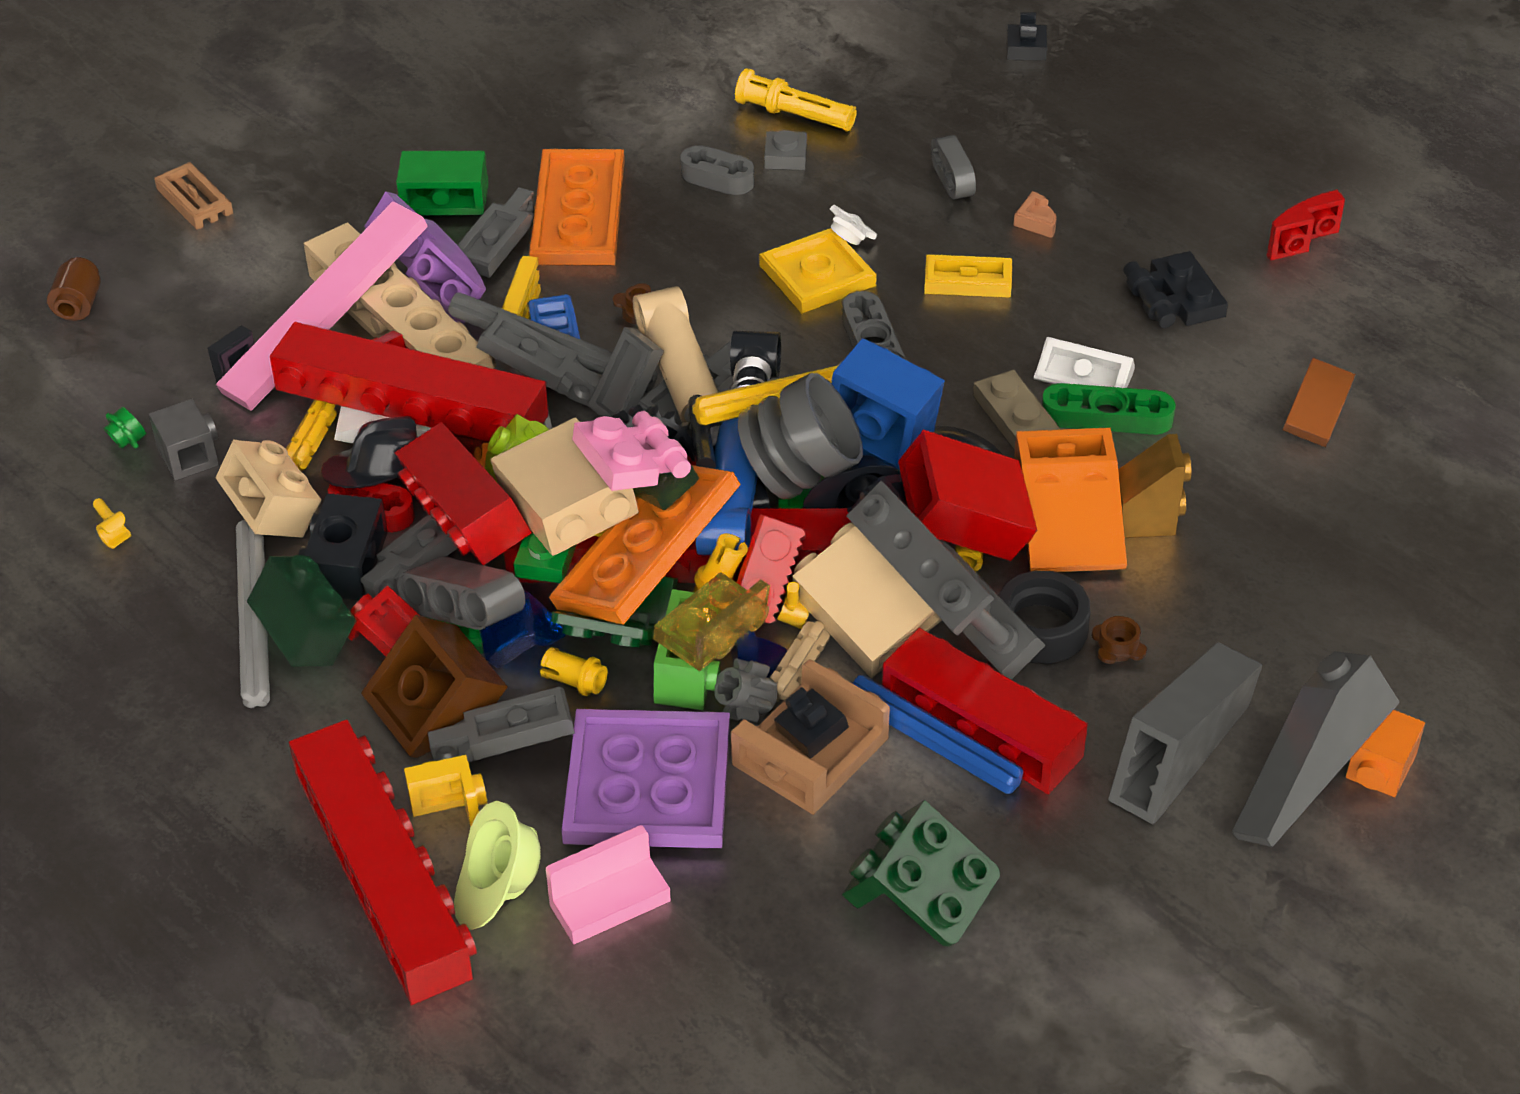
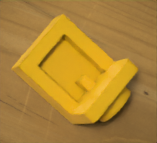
(445, 786)

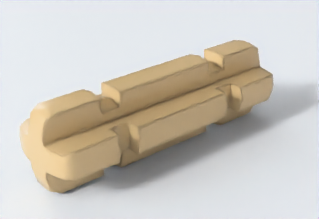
(807, 645)

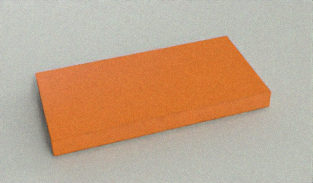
(577, 207)
(641, 550)

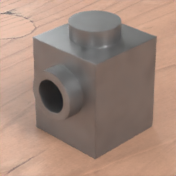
(185, 438)

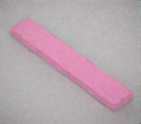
(326, 298)

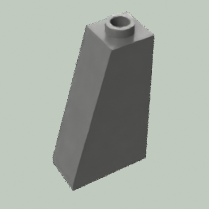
(1181, 730)

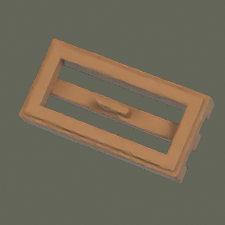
(187, 210)

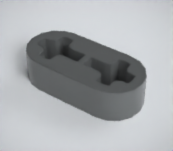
(953, 167)
(717, 170)

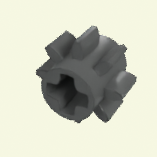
(746, 690)

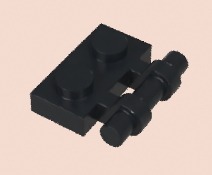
(1185, 290)

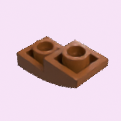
(1319, 402)

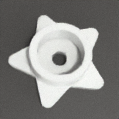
(850, 226)

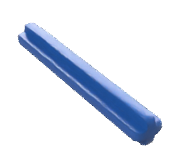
(946, 739)

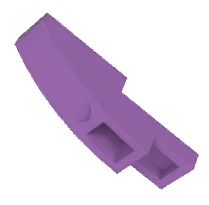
(436, 261)

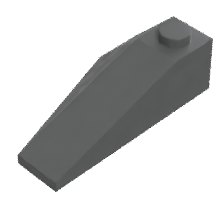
(1321, 734)

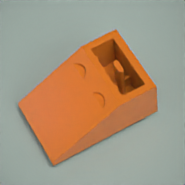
(1073, 499)

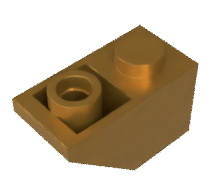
(1154, 489)

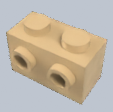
(268, 488)

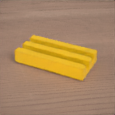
(968, 276)
(523, 287)

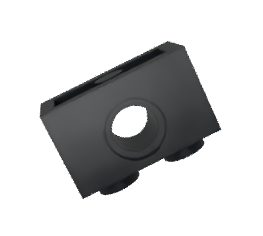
(347, 541)

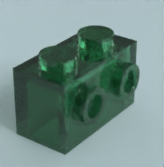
(301, 611)

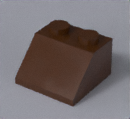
(430, 683)

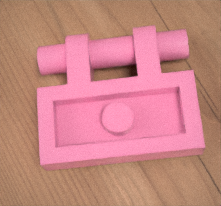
(632, 454)

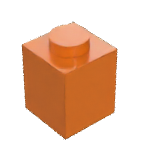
(1387, 754)

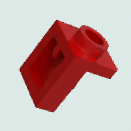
(381, 619)

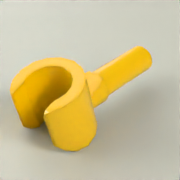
(112, 528)
(792, 610)

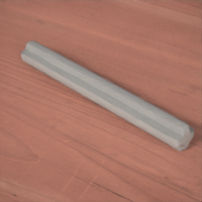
(252, 633)

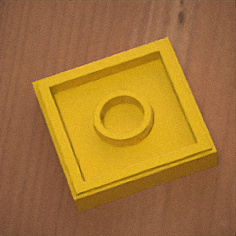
(817, 270)

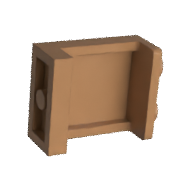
(786, 769)

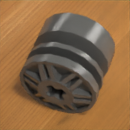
(800, 436)

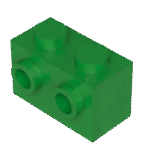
(443, 182)

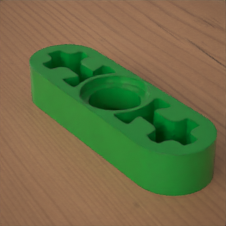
(1139, 421)

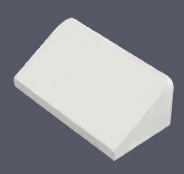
(1082, 365)

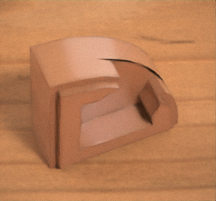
(1036, 216)

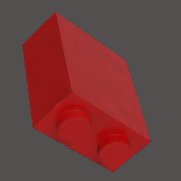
(968, 495)

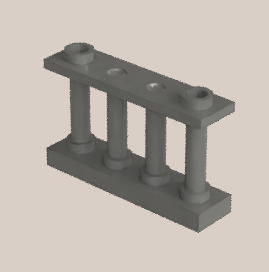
(945, 581)

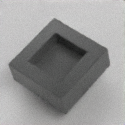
(785, 150)

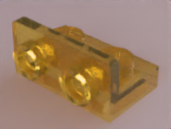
(713, 620)

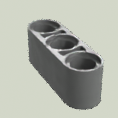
(461, 592)

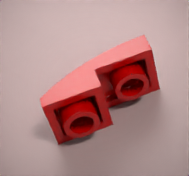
(1305, 221)

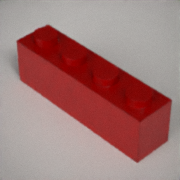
(460, 495)
(987, 707)

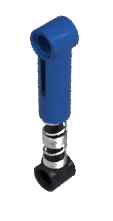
(753, 360)

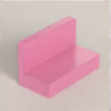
(605, 885)

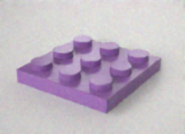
(647, 772)

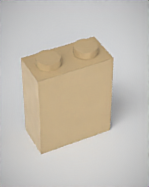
(560, 489)
(861, 599)

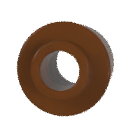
(74, 289)

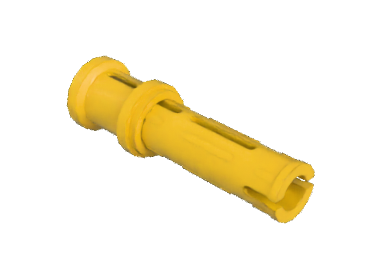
(779, 97)

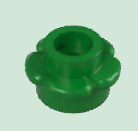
(124, 428)

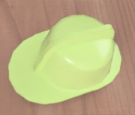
(497, 864)

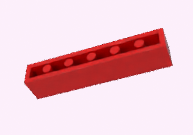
(403, 382)
(382, 862)

